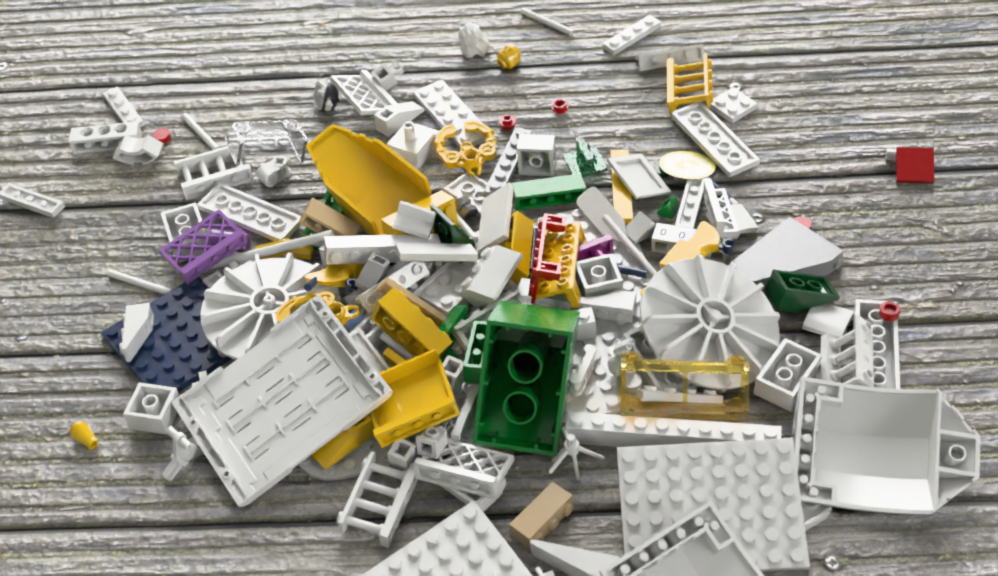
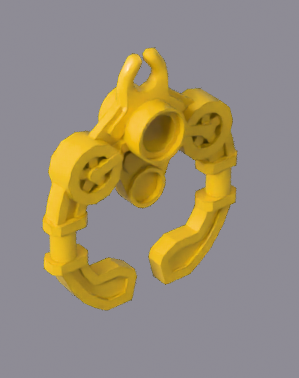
(469, 156)
(337, 308)

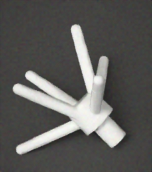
(571, 448)

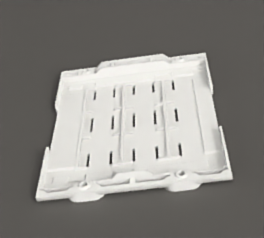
(298, 376)

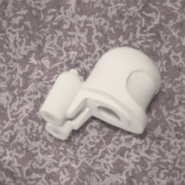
(614, 360)

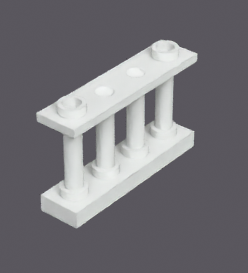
(203, 185)
(401, 272)
(832, 356)
(392, 513)

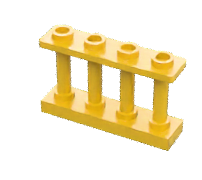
(673, 80)

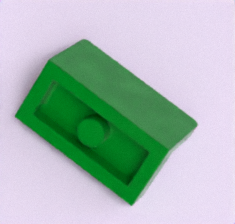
(453, 319)

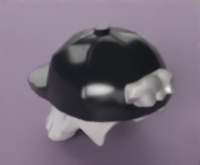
(325, 96)

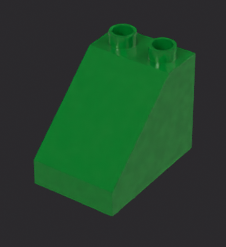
(525, 377)

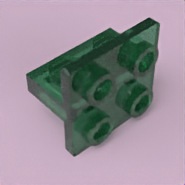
(585, 159)

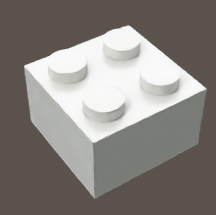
(151, 408)

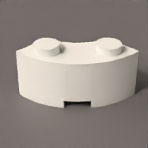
(137, 150)

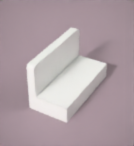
(414, 220)

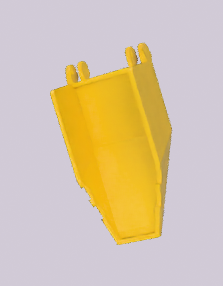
(365, 176)

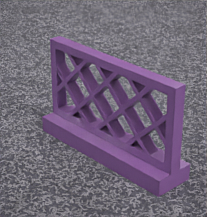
(212, 254)

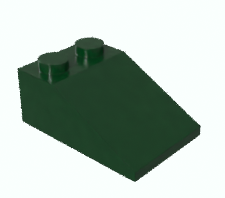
(448, 231)
(799, 291)

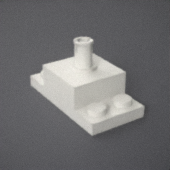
(414, 143)

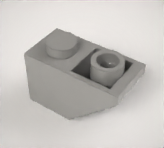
(372, 272)

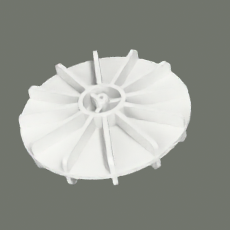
(246, 299)
(708, 314)

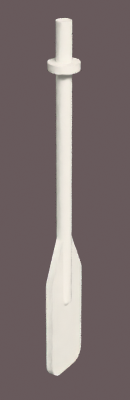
(609, 222)

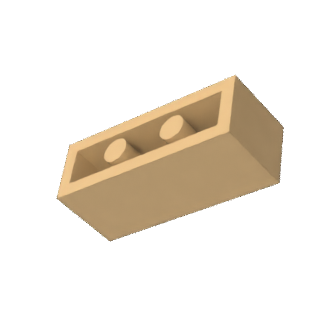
(323, 218)
(541, 515)

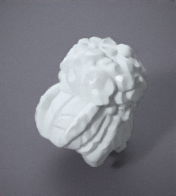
(473, 40)

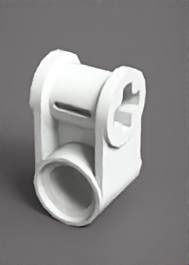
(273, 172)

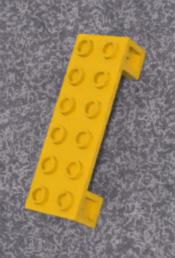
(562, 249)

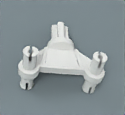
(182, 452)

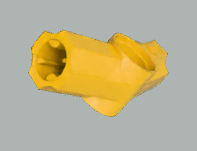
(303, 252)

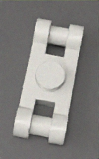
(583, 371)

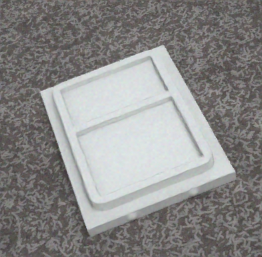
(638, 176)

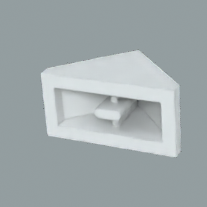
(640, 228)

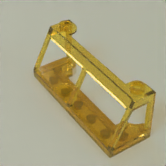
(732, 409)

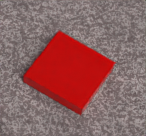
(914, 165)

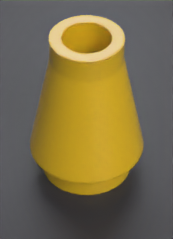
(82, 433)

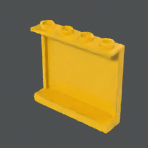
(418, 399)

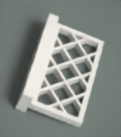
(366, 87)
(461, 477)

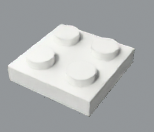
(733, 105)

